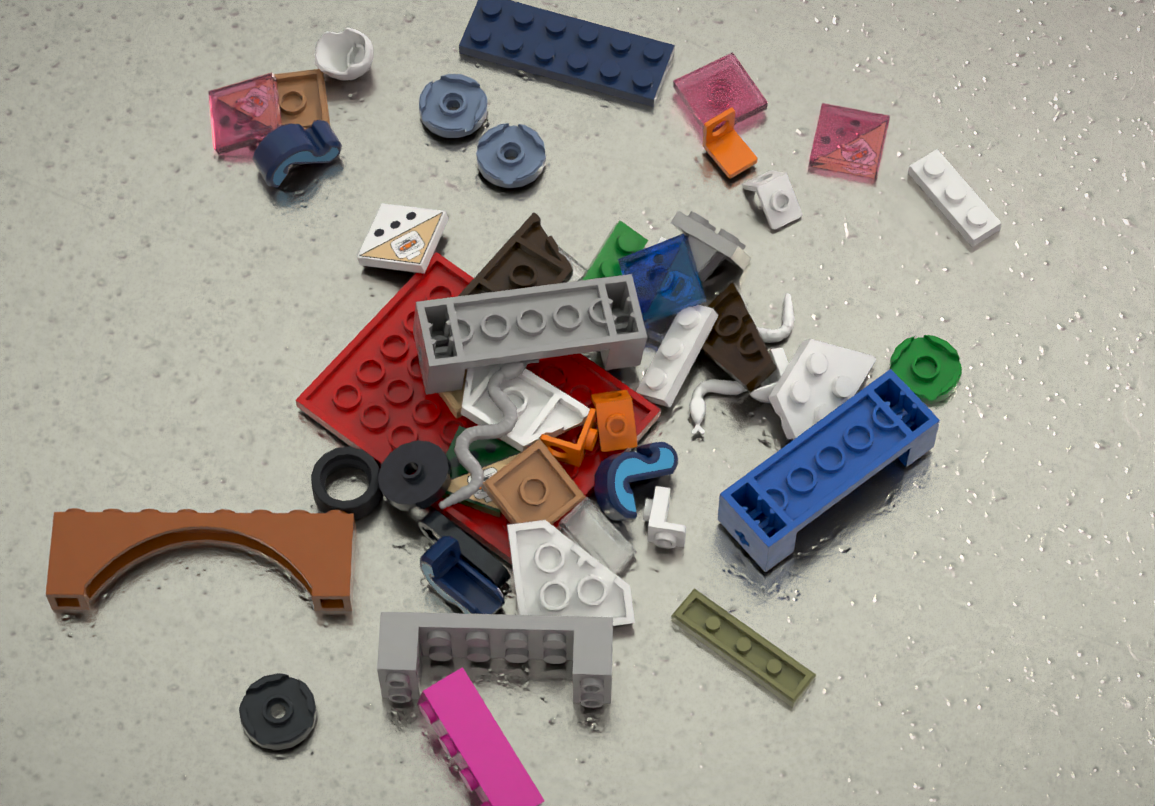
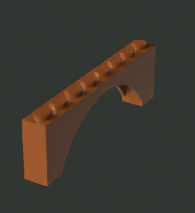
(97, 546)

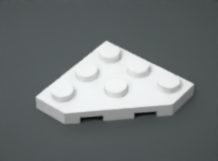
(562, 578)

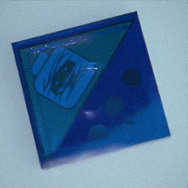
(664, 278)

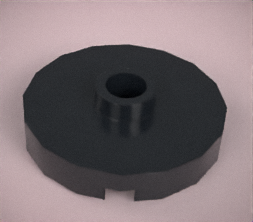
(422, 487)
(273, 694)

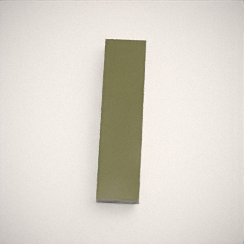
(743, 647)

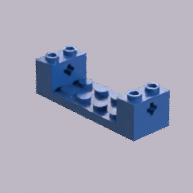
(825, 466)

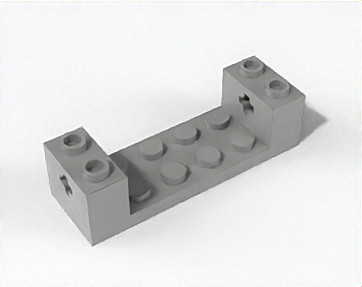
(528, 326)
(440, 636)

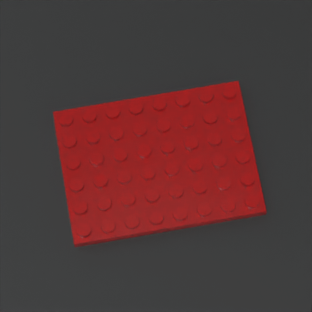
(378, 397)

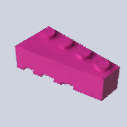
(477, 743)

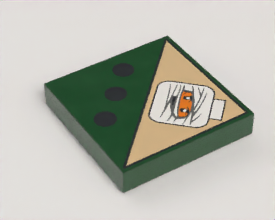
(492, 456)

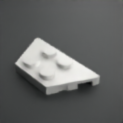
(817, 383)
(538, 405)

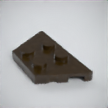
(523, 262)

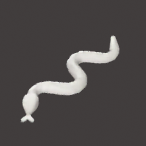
(698, 406)

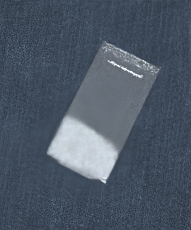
(597, 535)

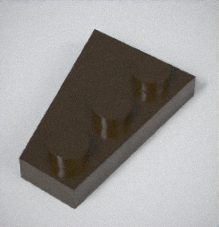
(736, 341)

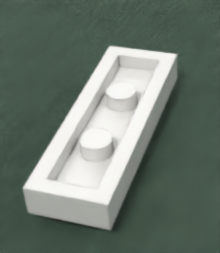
(954, 198)
(677, 354)

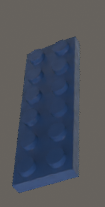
(567, 50)

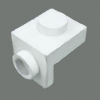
(660, 532)

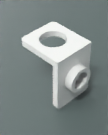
(775, 197)

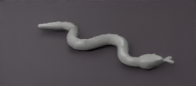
(480, 432)

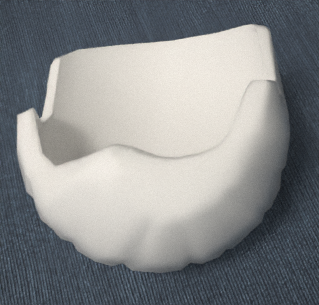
(344, 54)

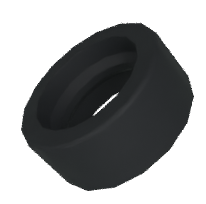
(343, 458)

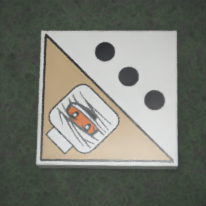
(402, 238)

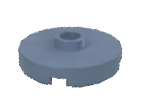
(450, 92)
(509, 141)

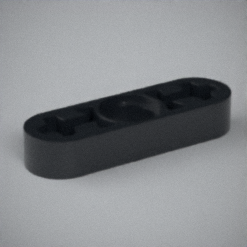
(436, 525)

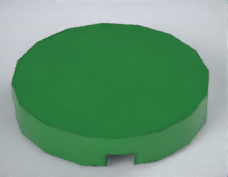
(927, 367)

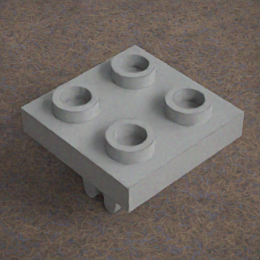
(709, 247)

